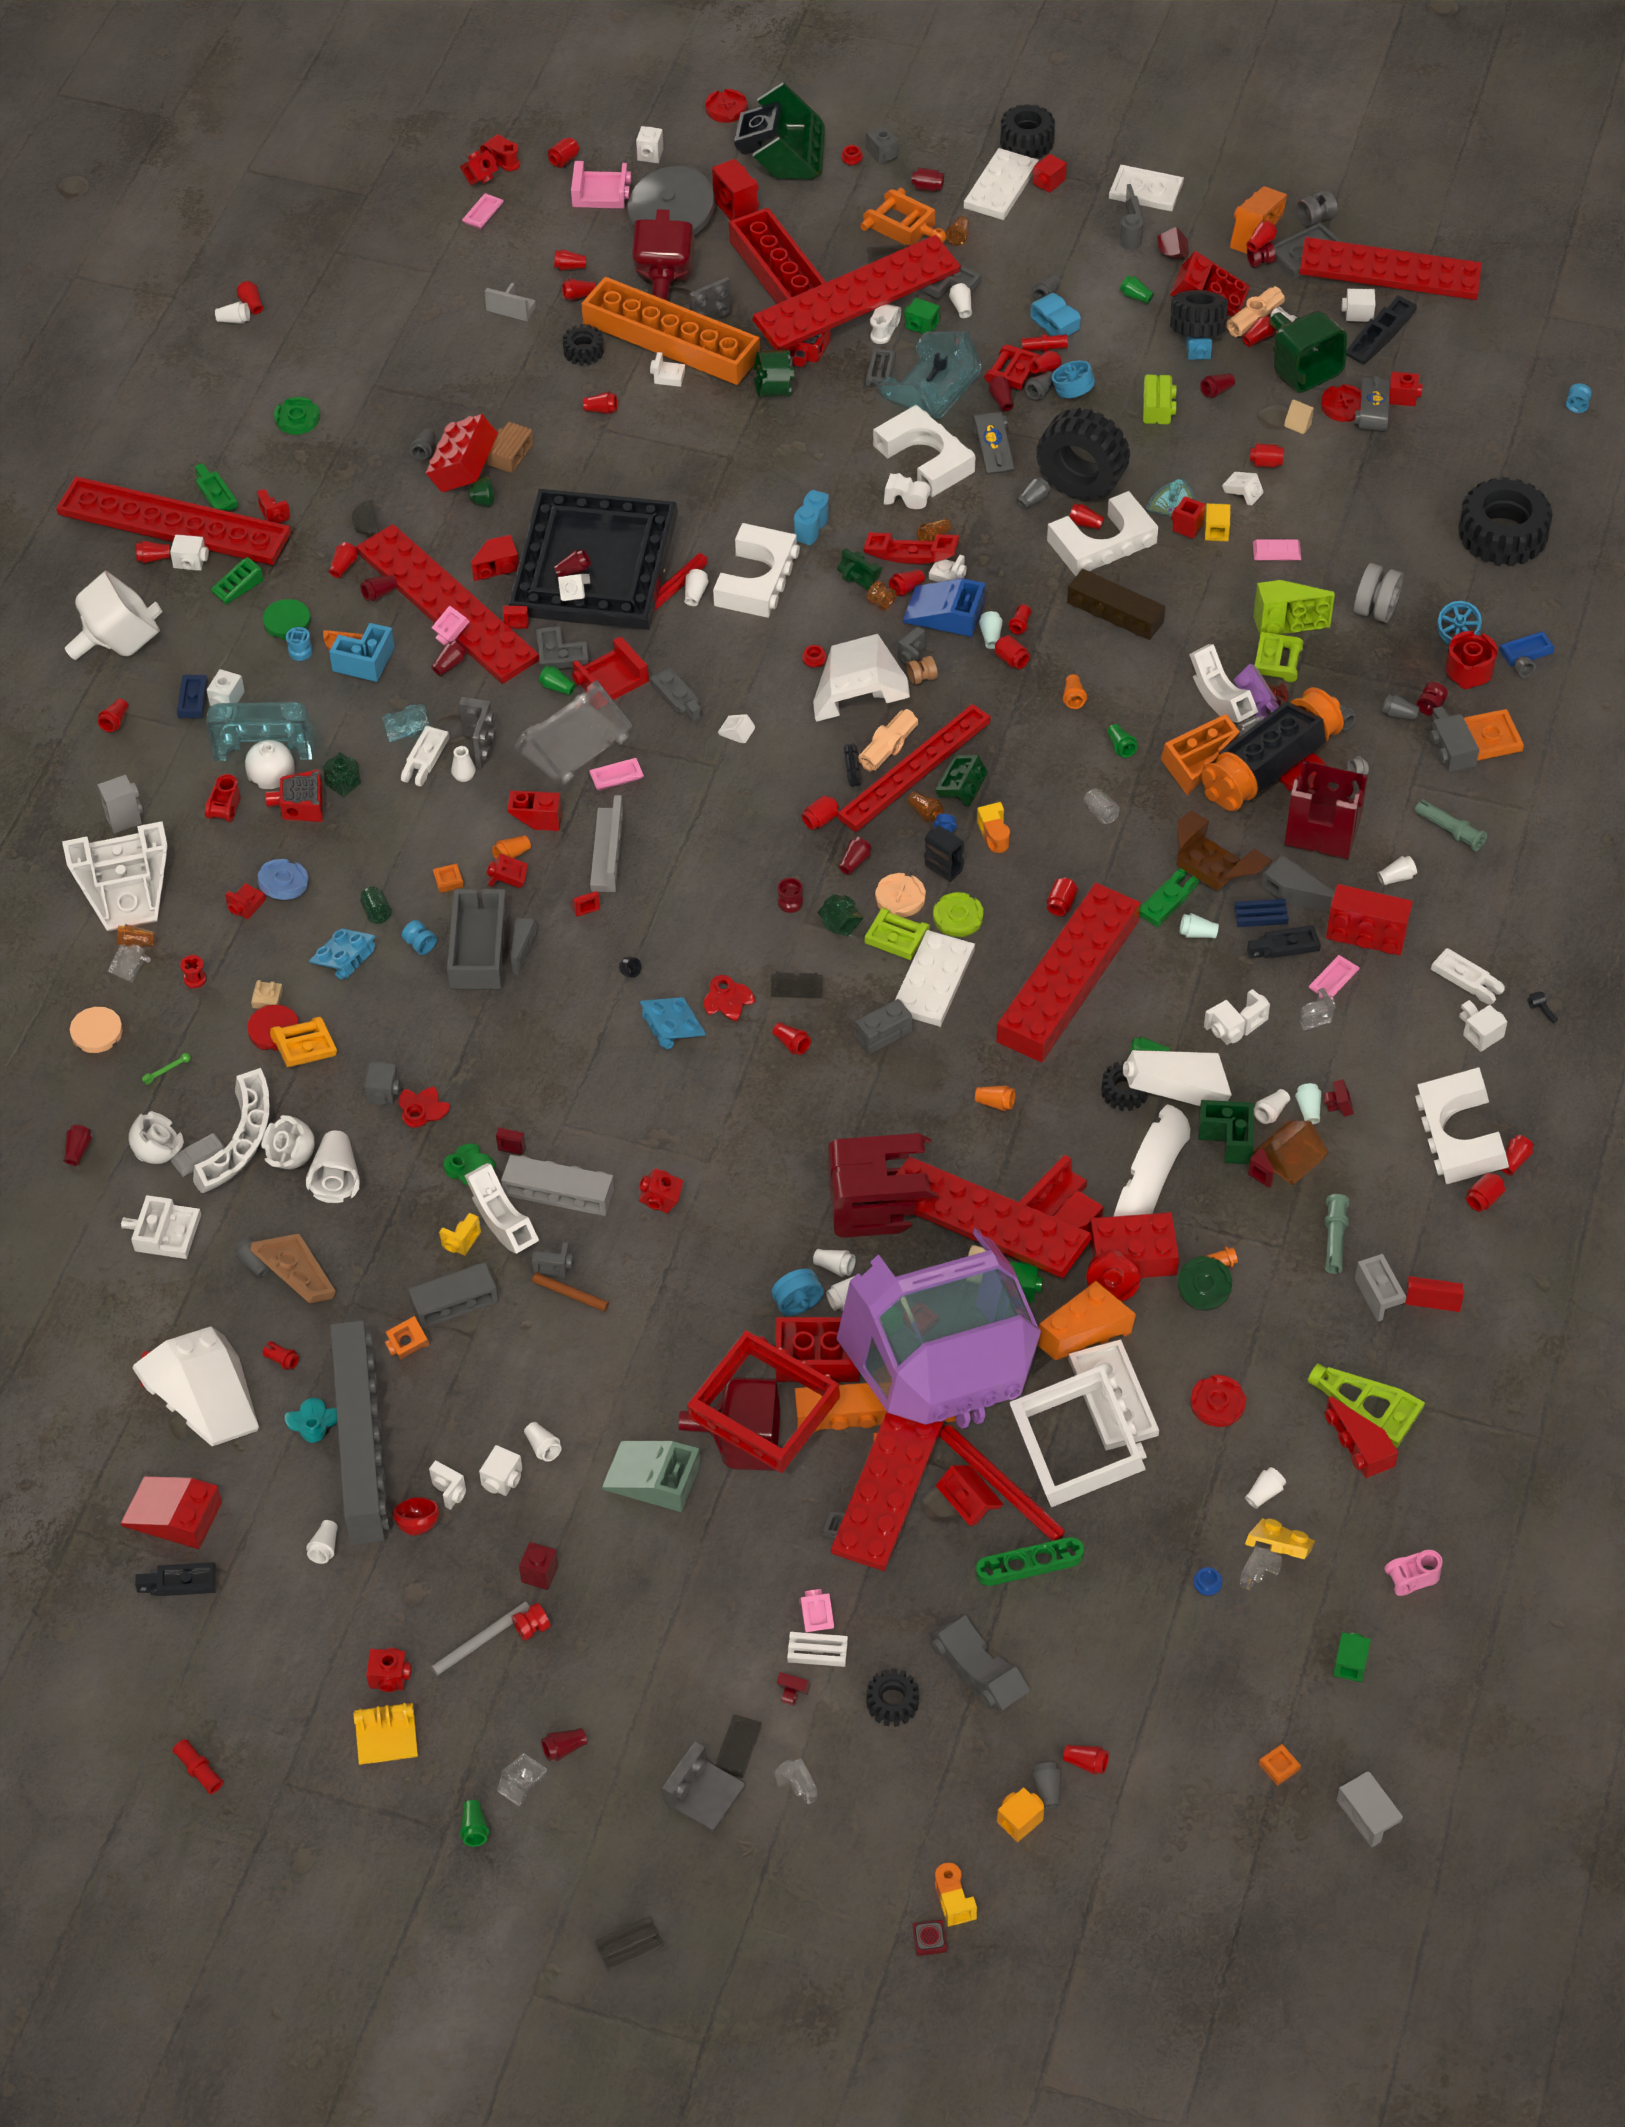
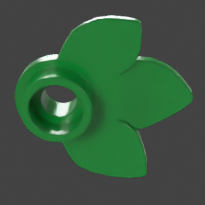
(465, 1161)

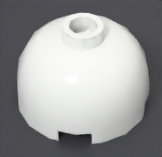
(268, 763)
(154, 1139)
(288, 1143)

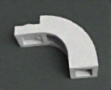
(1218, 689)
(497, 1211)

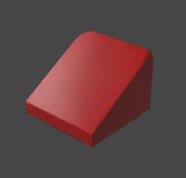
(586, 903)

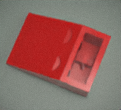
(1205, 275)

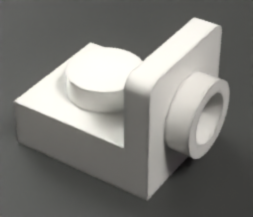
(667, 373)
(1244, 484)
(948, 570)
(573, 586)
(1255, 1012)
(449, 1482)

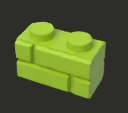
(1158, 399)

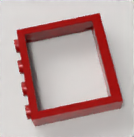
(740, 1436)

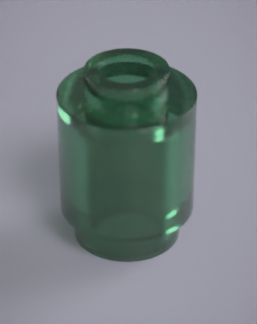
(375, 905)

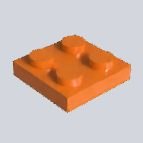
(1494, 734)

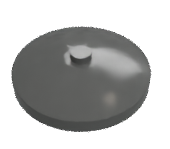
(675, 189)

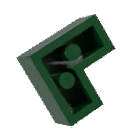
(1229, 1123)

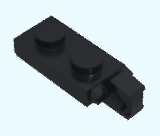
(1285, 943)
(178, 1579)

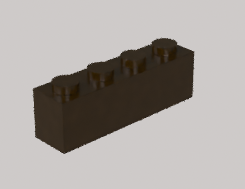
(1116, 604)

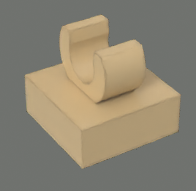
(266, 994)

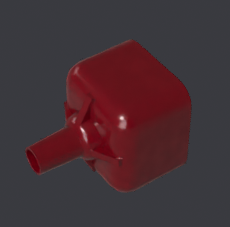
(663, 251)
(751, 1404)

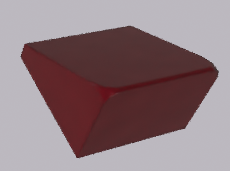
(1261, 1168)

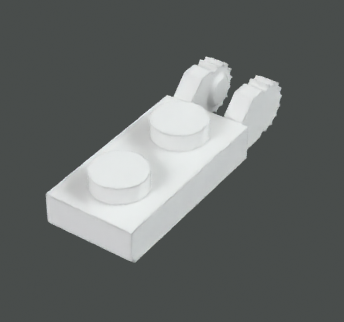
(425, 754)
(1467, 976)

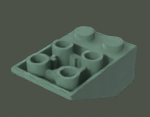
(654, 1472)

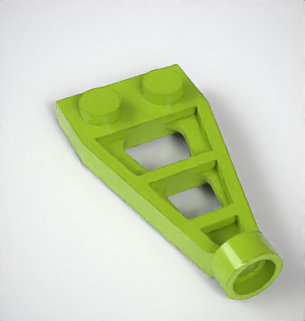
(1397, 1418)

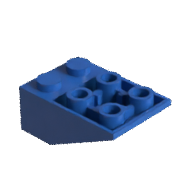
(947, 606)

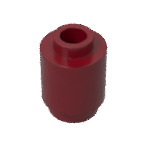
(928, 179)

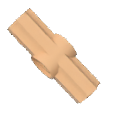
(1255, 308)
(888, 740)

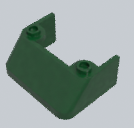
(801, 143)

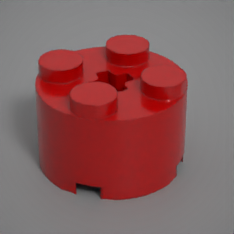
(1471, 659)

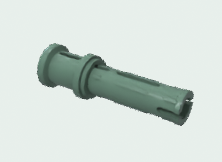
(1459, 829)
(1336, 1223)

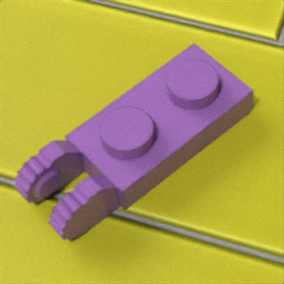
(1263, 697)

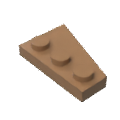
(295, 1265)

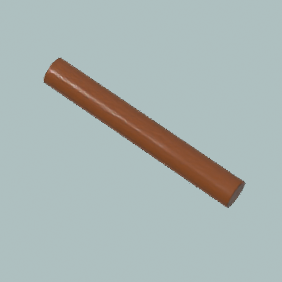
(570, 1292)

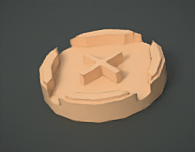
(900, 894)
(96, 1029)

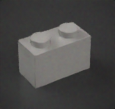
(120, 803)

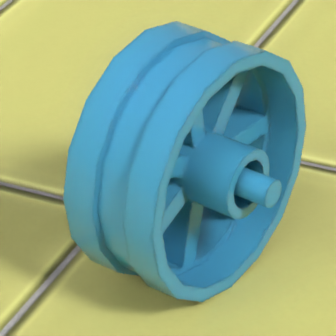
(1073, 379)
(1459, 622)
(797, 1292)

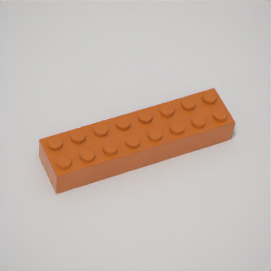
(670, 330)

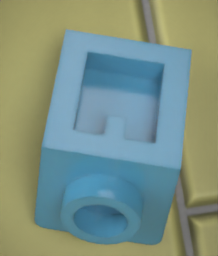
(1198, 348)

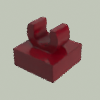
(1339, 1099)
(793, 1686)

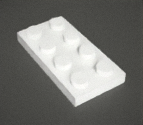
(1000, 184)
(935, 976)
(1115, 1362)

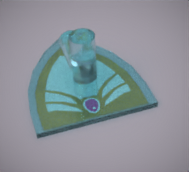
(1169, 497)

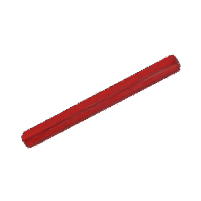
(1002, 1483)

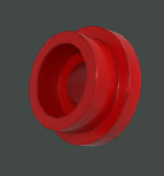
(851, 155)
(814, 656)

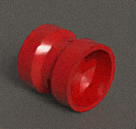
(531, 1621)

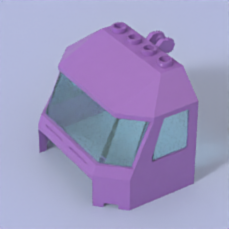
(941, 1336)

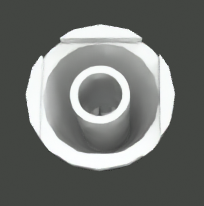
(333, 1169)

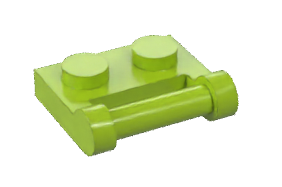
(1270, 655)
(895, 939)

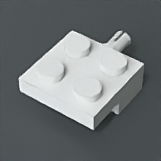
(163, 1228)

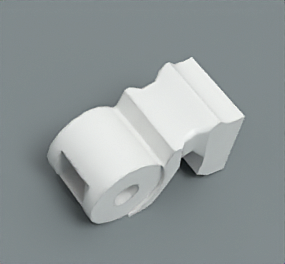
(913, 494)

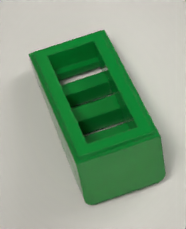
(251, 577)

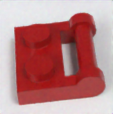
(1018, 369)

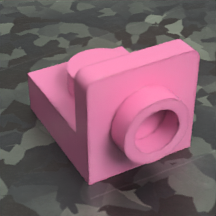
(449, 625)
(816, 1611)

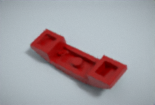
(910, 551)

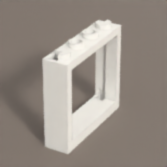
(1061, 1393)

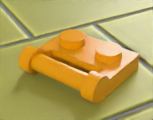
(305, 1047)

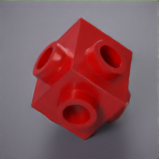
(479, 167)
(660, 1190)
(388, 1669)

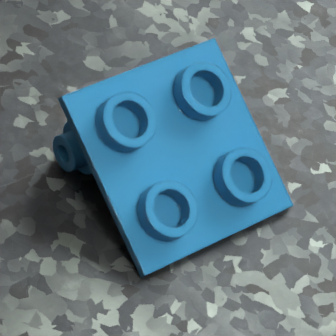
(345, 952)
(670, 1020)

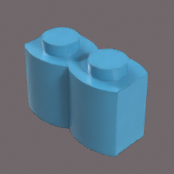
(1055, 315)
(811, 517)

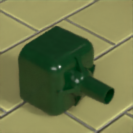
(1308, 349)

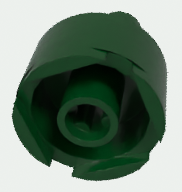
(773, 373)

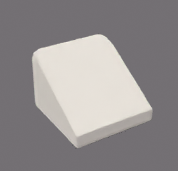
(737, 728)

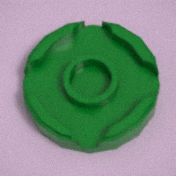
(296, 415)
(285, 615)

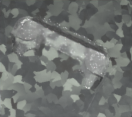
(575, 734)

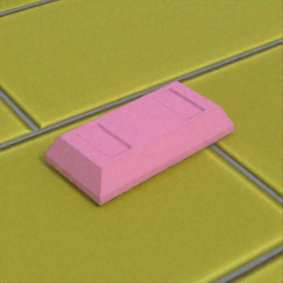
(482, 211)
(1276, 550)
(616, 774)
(1334, 976)

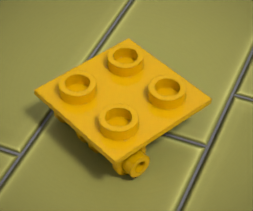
(385, 1733)

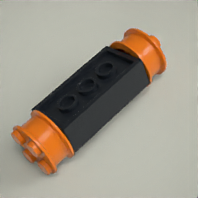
(1271, 748)

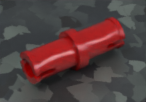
(1045, 343)
(198, 1766)

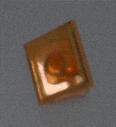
(1294, 1150)

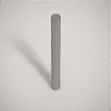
(477, 1640)

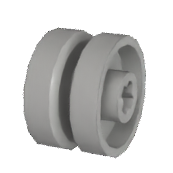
(1378, 592)

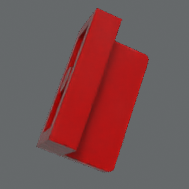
(1434, 1294)
(968, 1493)

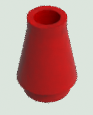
(1262, 235)
(568, 260)
(577, 289)
(249, 294)
(1258, 332)
(1046, 362)
(601, 403)
(1085, 517)
(150, 551)
(343, 558)
(906, 581)
(112, 716)
(793, 1039)
(1517, 1152)
(1089, 1758)

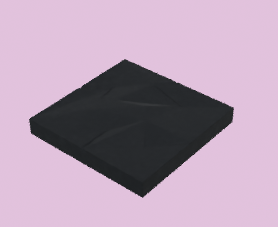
(626, 550)

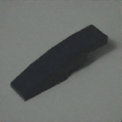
(1381, 329)

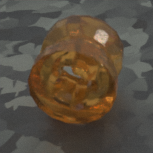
(881, 595)

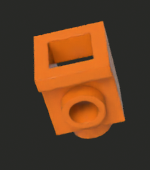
(408, 1328)

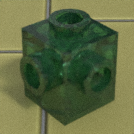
(341, 774)
(840, 914)

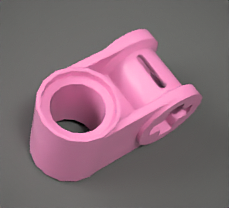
(1409, 1571)

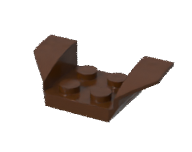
(1207, 859)

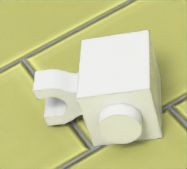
(1482, 1026)

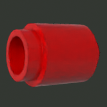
(563, 152)
(1267, 455)
(1012, 652)
(820, 812)
(1061, 896)
(1485, 1192)

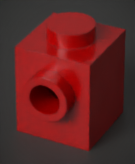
(1049, 173)
(1404, 389)
(1188, 517)

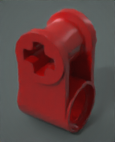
(503, 151)
(223, 798)

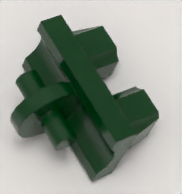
(857, 569)

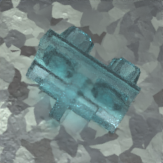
(405, 722)

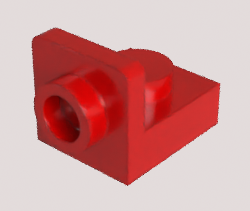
(270, 509)
(507, 870)
(245, 901)

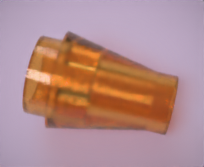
(958, 231)
(929, 530)
(925, 806)
(133, 935)

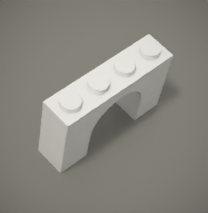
(918, 428)
(1087, 553)
(758, 594)
(1458, 1157)

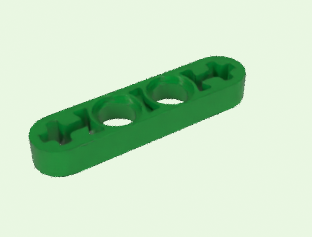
(1031, 1565)

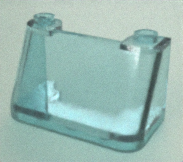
(947, 385)
(256, 722)

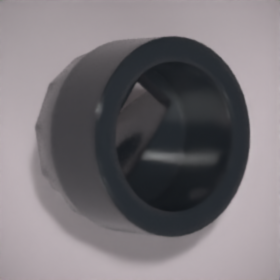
(631, 962)

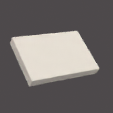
(1150, 187)

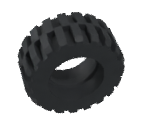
(1096, 436)
(1502, 542)

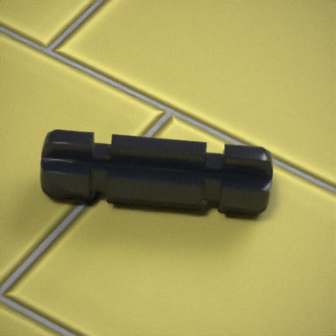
(852, 764)

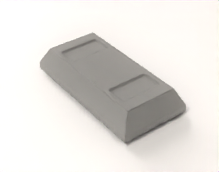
(197, 1153)

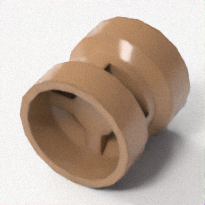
(922, 670)

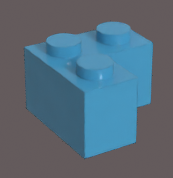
(363, 657)

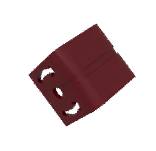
(1325, 817)
(860, 1176)

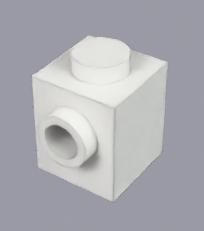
(652, 140)
(1359, 304)
(188, 552)
(225, 688)
(501, 1471)

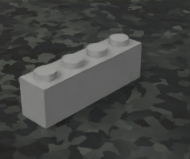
(558, 1185)

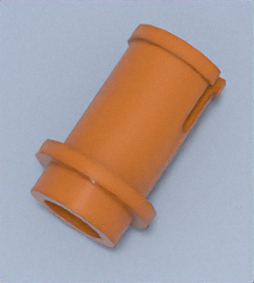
(1227, 1256)

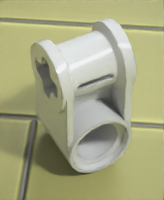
(884, 322)

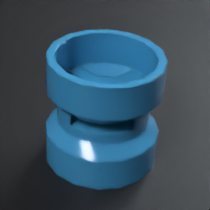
(299, 643)
(417, 935)

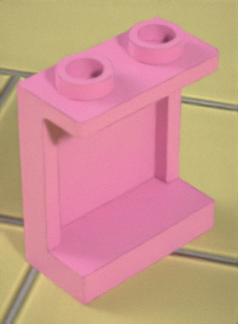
(600, 188)

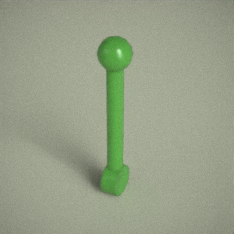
(148, 1078)

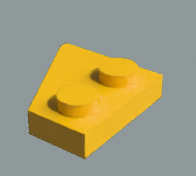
(1281, 1539)

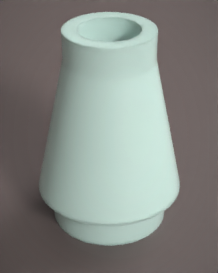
(991, 628)
(1197, 927)
(1309, 1101)

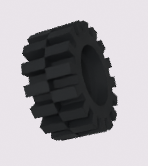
(579, 336)
(1120, 1097)
(892, 1682)

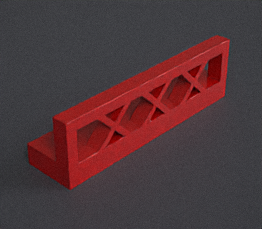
(1054, 1188)

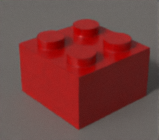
(734, 189)

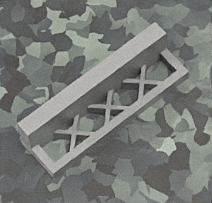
(607, 847)

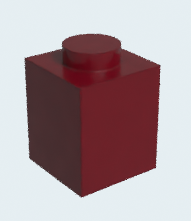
(538, 1566)

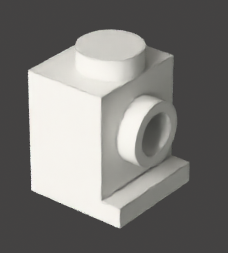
(1225, 1022)

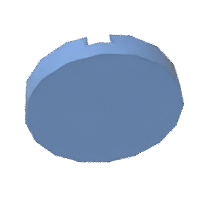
(282, 879)

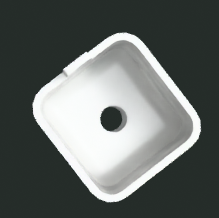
(113, 618)

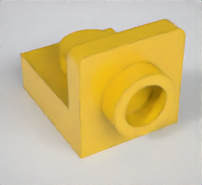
(463, 1237)

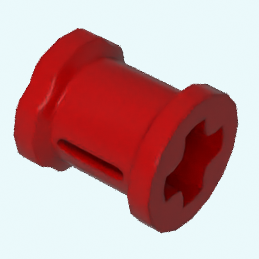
(195, 967)

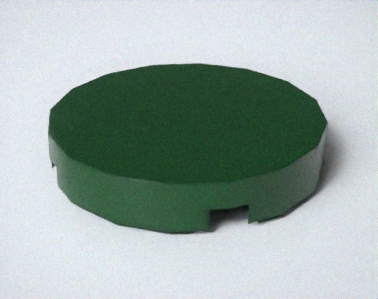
(1204, 1283)

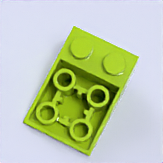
(1291, 607)

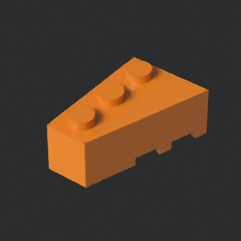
(1262, 206)
(1195, 749)
(1084, 1321)

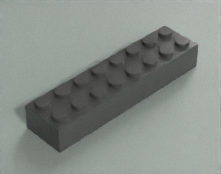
(359, 1433)

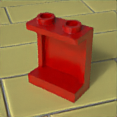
(615, 671)

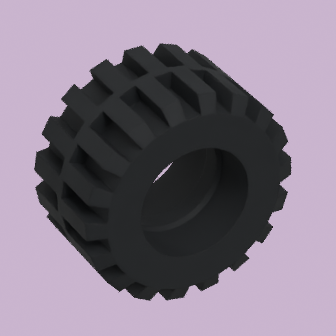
(1027, 130)
(1198, 313)

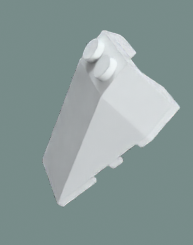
(855, 670)
(121, 874)
(203, 1383)

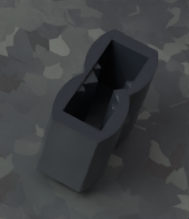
(944, 853)

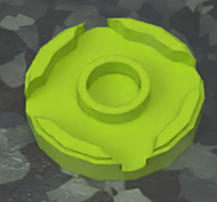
(958, 914)

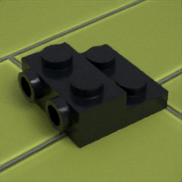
(757, 126)

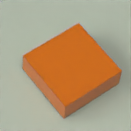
(448, 878)
(1279, 1764)

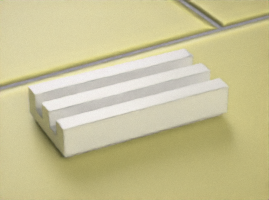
(817, 1644)

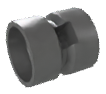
(1316, 208)

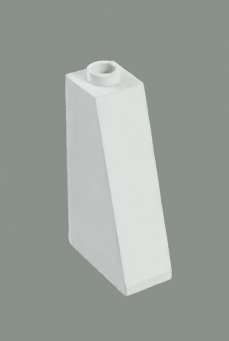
(1178, 1075)

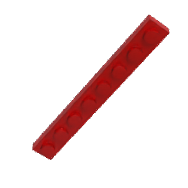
(913, 768)

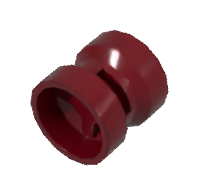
(1264, 255)
(1433, 696)
(790, 895)

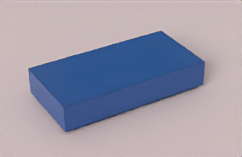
(1531, 646)

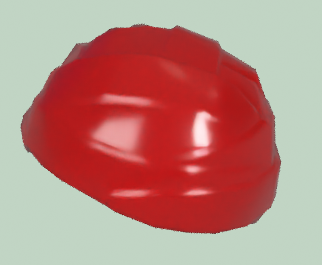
(416, 1515)

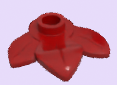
(727, 1000)
(424, 1105)

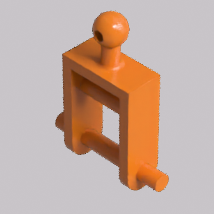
(900, 231)

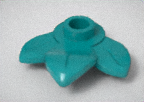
(311, 1419)

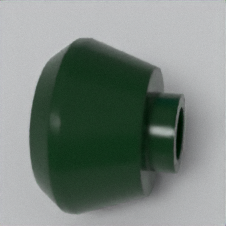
(482, 492)

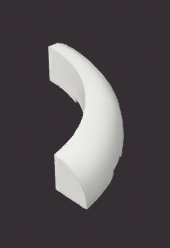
(254, 1105)
(1154, 1162)

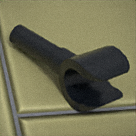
(938, 365)
(1538, 999)

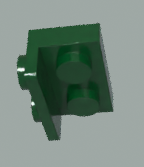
(962, 778)

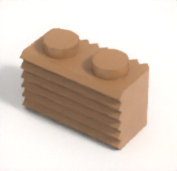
(510, 447)

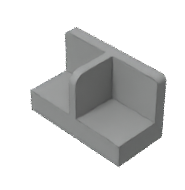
(509, 303)
(1378, 1285)
(1368, 1807)

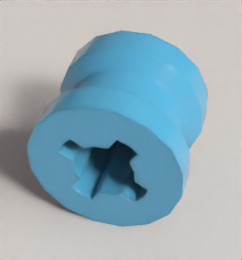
(1578, 398)

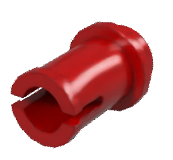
(1019, 623)
(286, 1358)

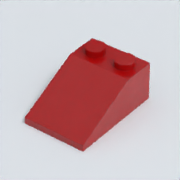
(174, 1509)

